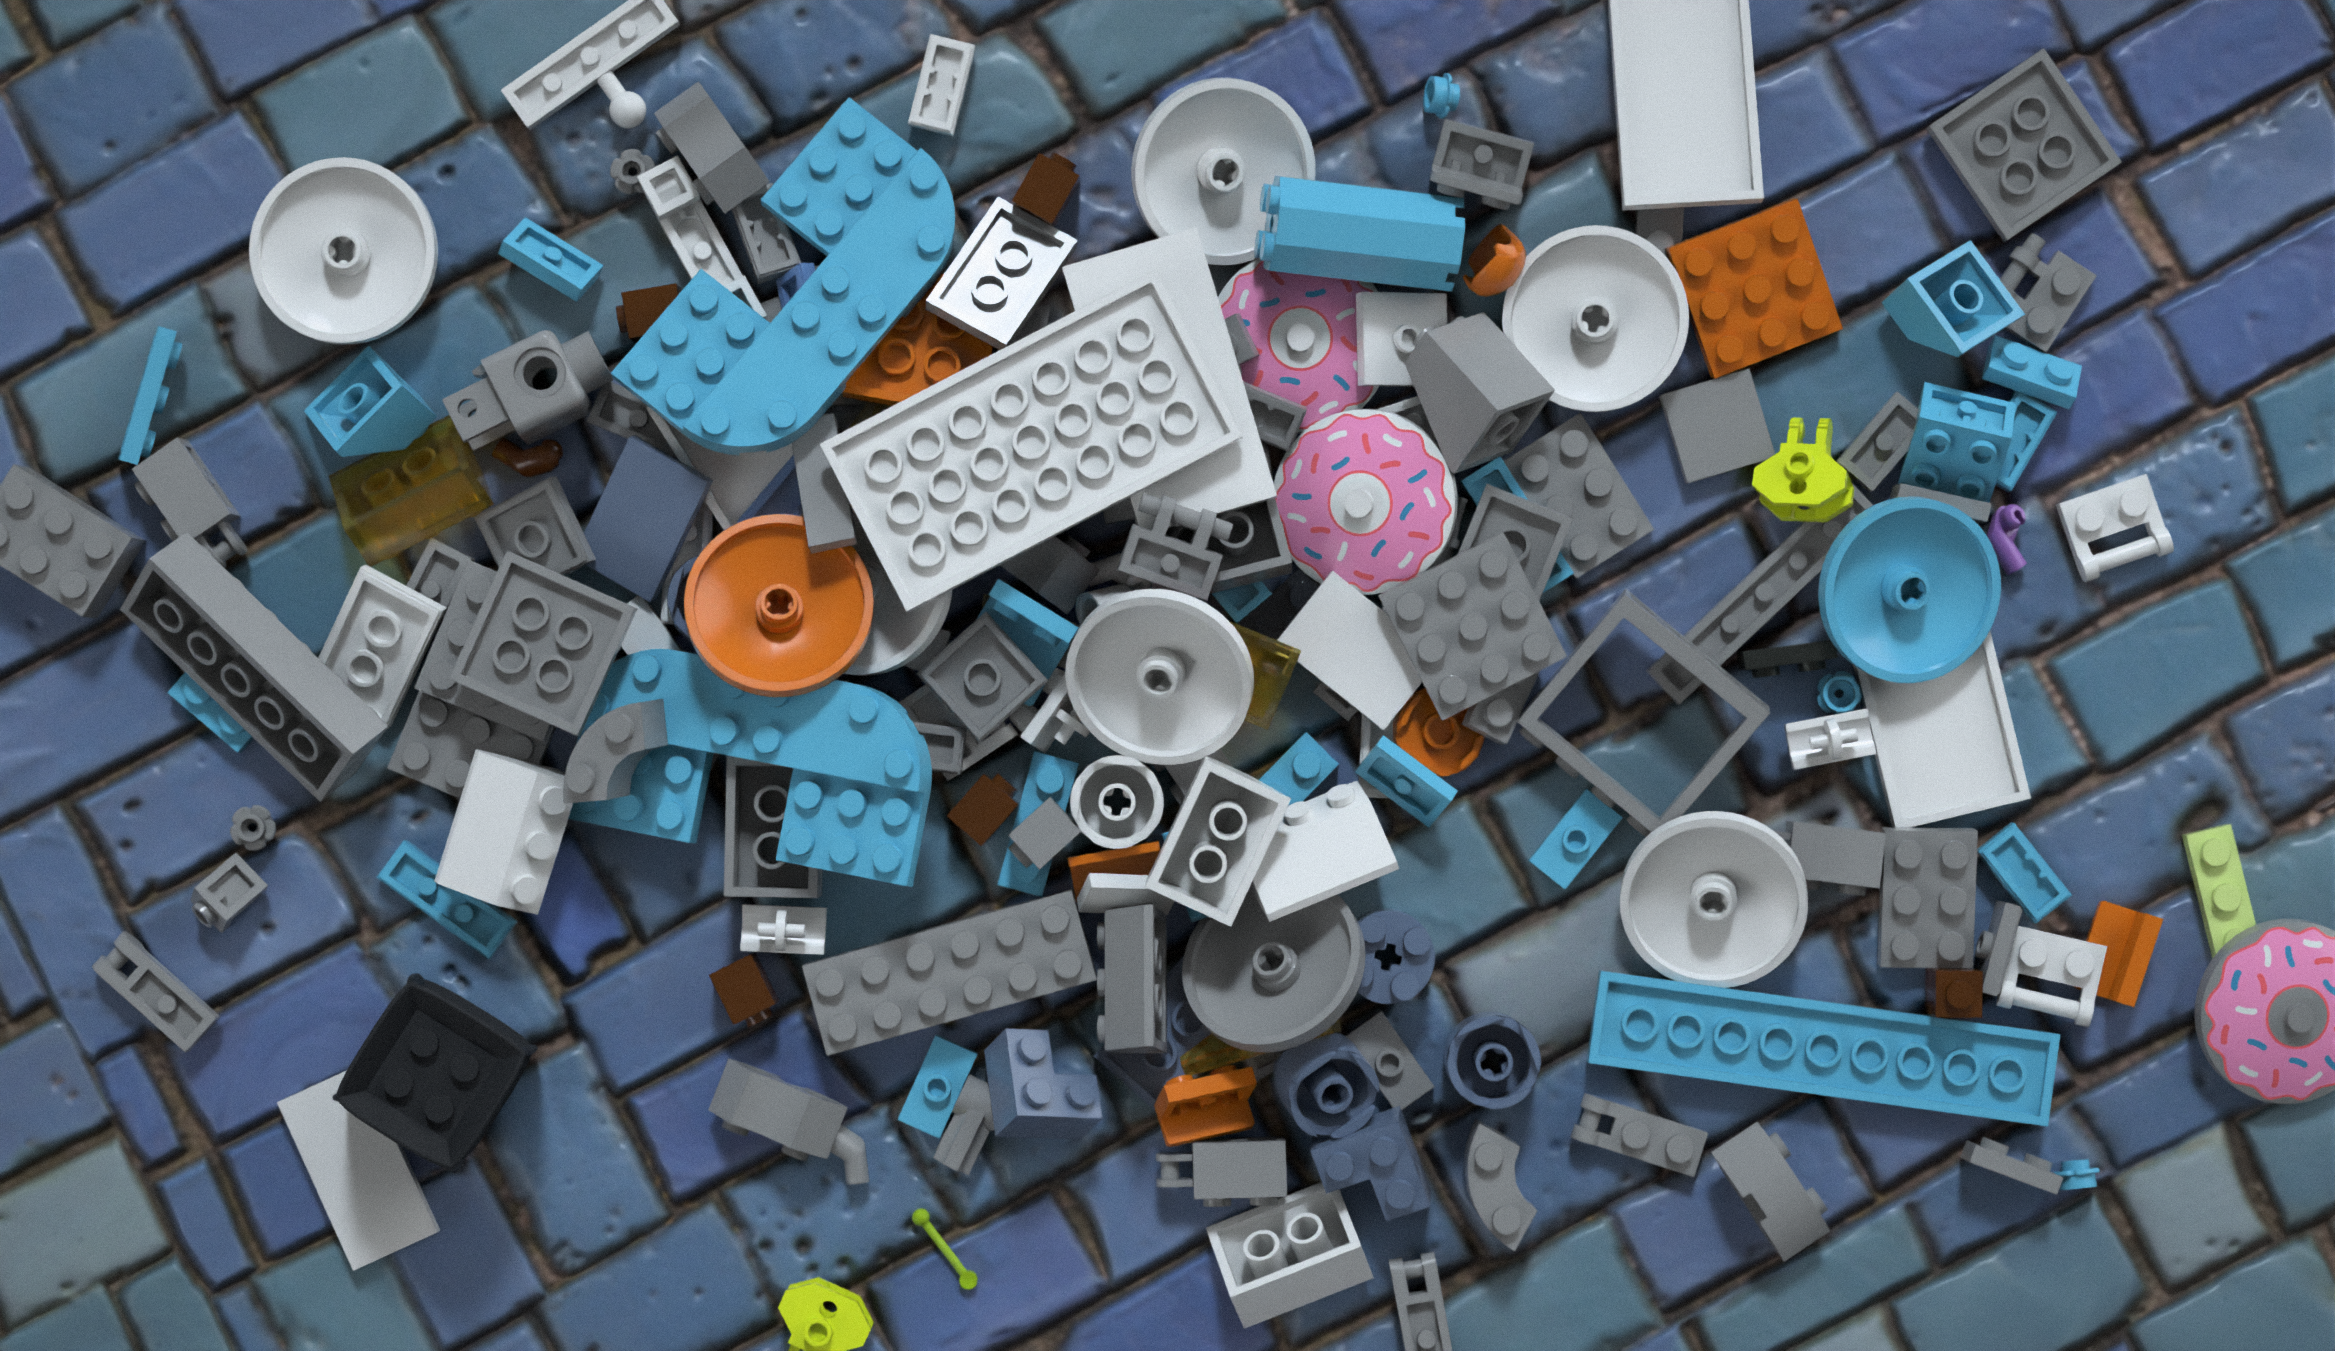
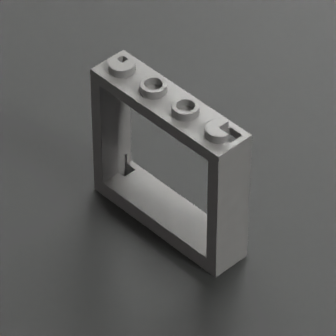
(1690, 657)

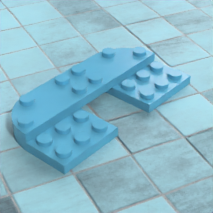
(761, 384)
(853, 752)

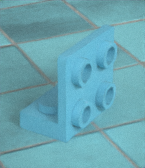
(1958, 442)
(1032, 628)

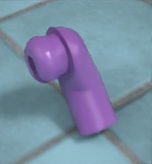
(2002, 534)

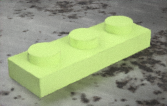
(2219, 884)

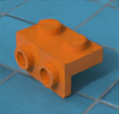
(1206, 1105)

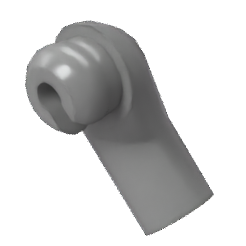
(853, 1151)

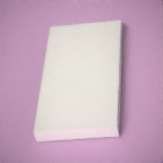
(358, 1176)

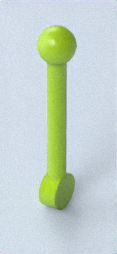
(968, 1278)

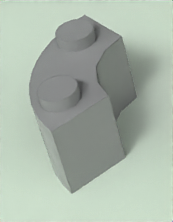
(710, 147)
(1055, 571)
(611, 751)
(778, 1110)
(1493, 1186)
(1771, 1190)

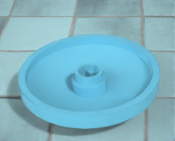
(1909, 589)

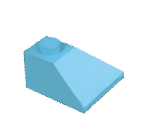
(1953, 303)
(369, 409)

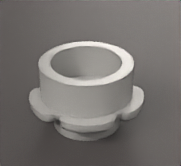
(620, 170)
(261, 818)

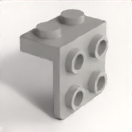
(1480, 163)

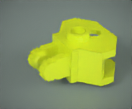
(1804, 477)
(818, 1328)

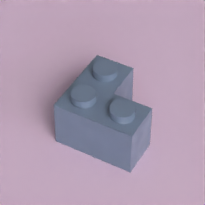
(1030, 1097)
(1380, 1153)

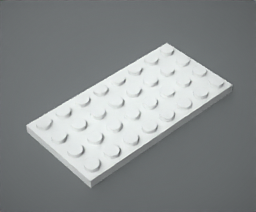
(1031, 441)

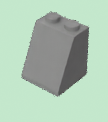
(1475, 389)

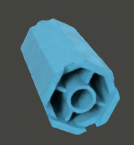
(1360, 233)

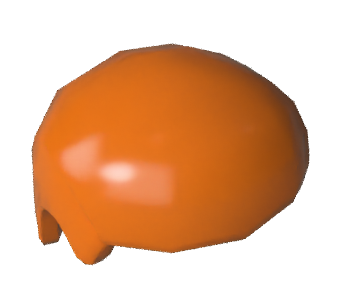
(1496, 262)

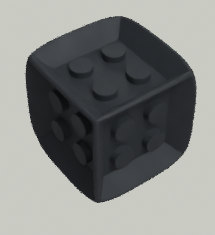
(434, 1073)

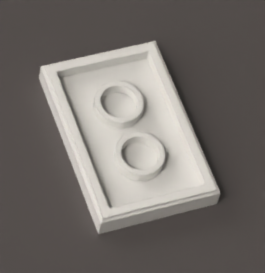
(381, 640)
(1353, 650)

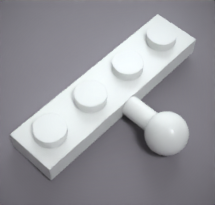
(590, 61)

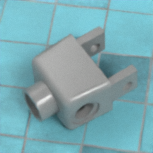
(506, 393)

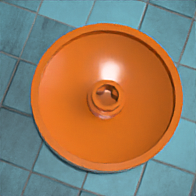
(773, 611)

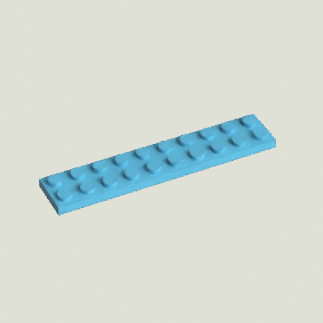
(1823, 1048)

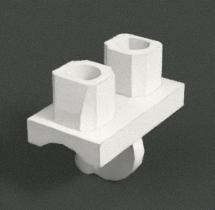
(1053, 720)
(1829, 739)
(783, 929)

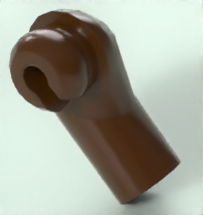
(531, 461)

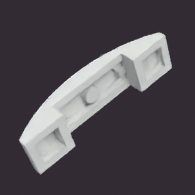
(692, 229)

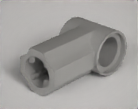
(968, 1127)

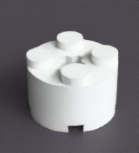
(1096, 818)

